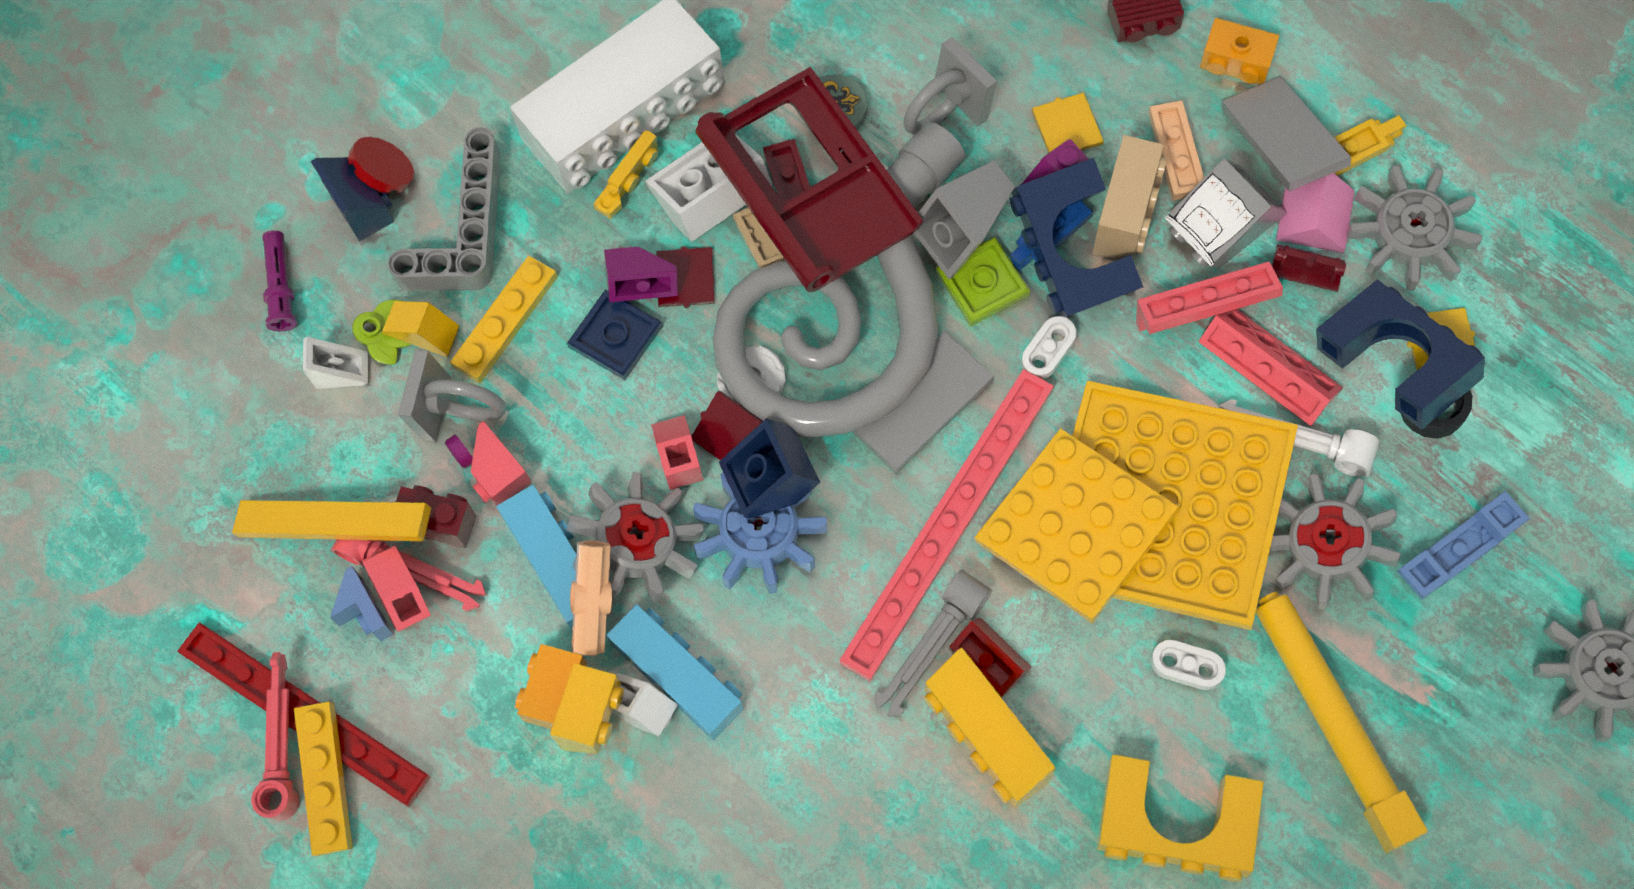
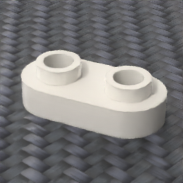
(1048, 350)
(1188, 661)

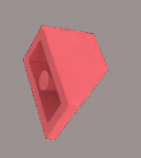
(495, 468)

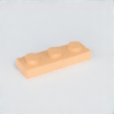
(1173, 130)

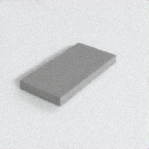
(1285, 133)
(939, 397)

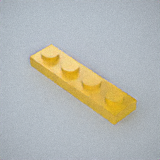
(504, 319)
(323, 778)

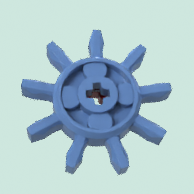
(757, 547)

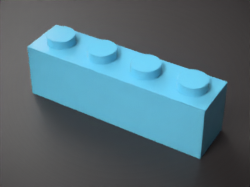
(543, 543)
(675, 671)

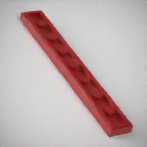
(253, 680)

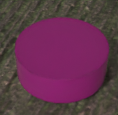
(459, 451)

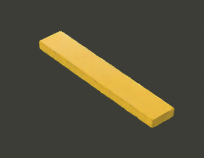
(332, 520)

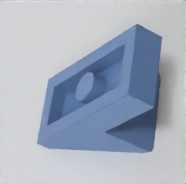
(356, 601)

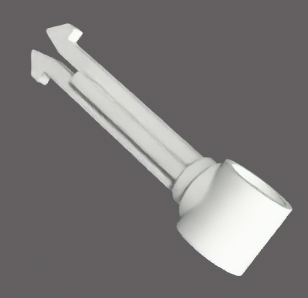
(1353, 453)

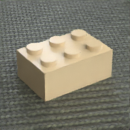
(1130, 199)

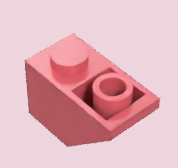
(677, 452)
(396, 588)

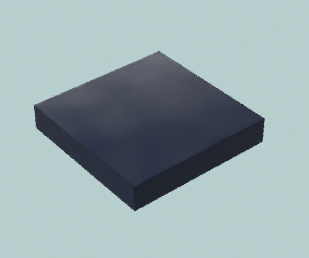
(615, 335)

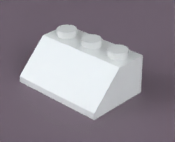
(697, 190)

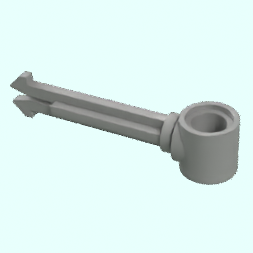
(962, 600)

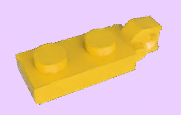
(1369, 140)
(627, 174)

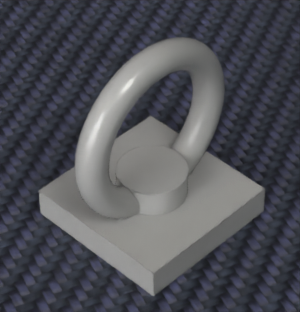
(961, 81)
(429, 393)

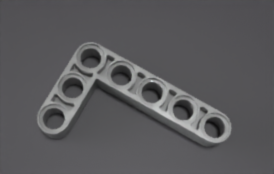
(470, 224)

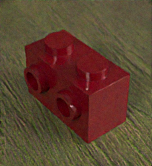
(449, 518)

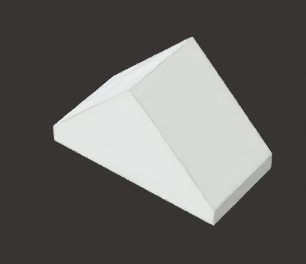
(334, 364)

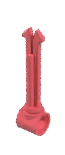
(423, 573)
(276, 749)

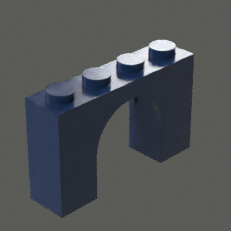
(1069, 286)
(1382, 315)

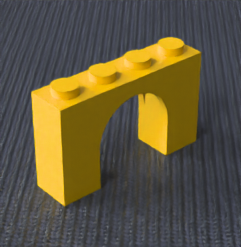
(1127, 831)

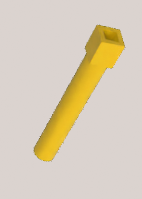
(1387, 809)

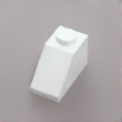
(644, 705)

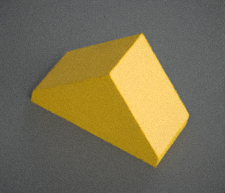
(421, 326)

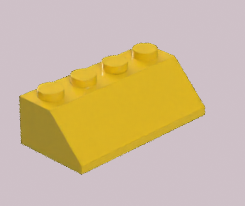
(988, 729)

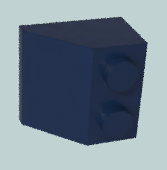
(358, 203)
(769, 470)

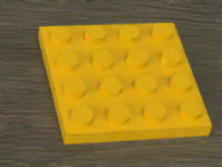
(1076, 525)

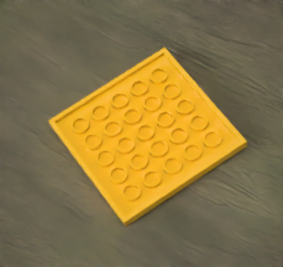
(1224, 477)

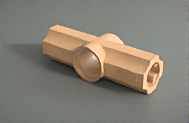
(590, 597)

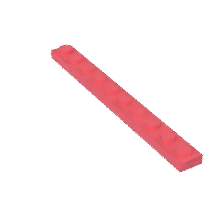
(946, 526)

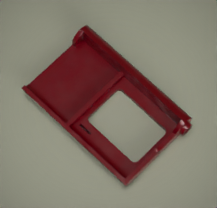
(837, 219)

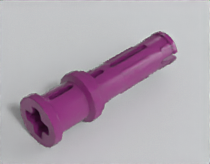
(278, 294)

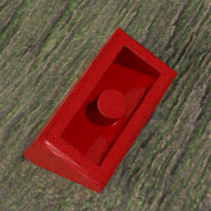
(991, 655)

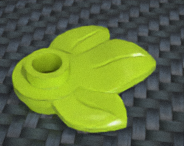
(380, 346)

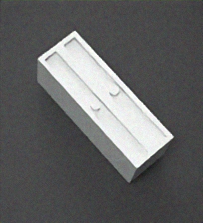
(616, 92)

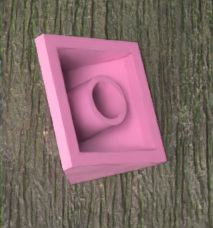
(1317, 214)

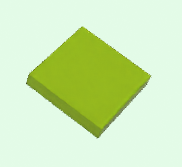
(985, 283)

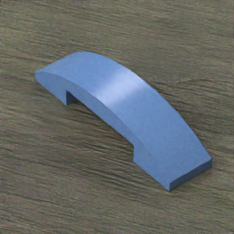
(1463, 545)

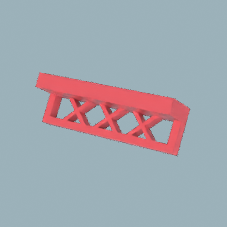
(1207, 298)
(1270, 365)

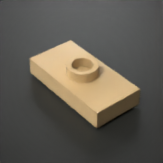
(756, 239)

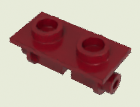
(1308, 268)

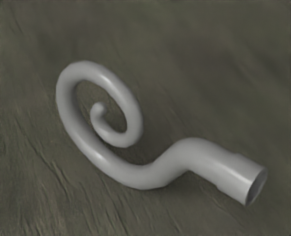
(920, 168)

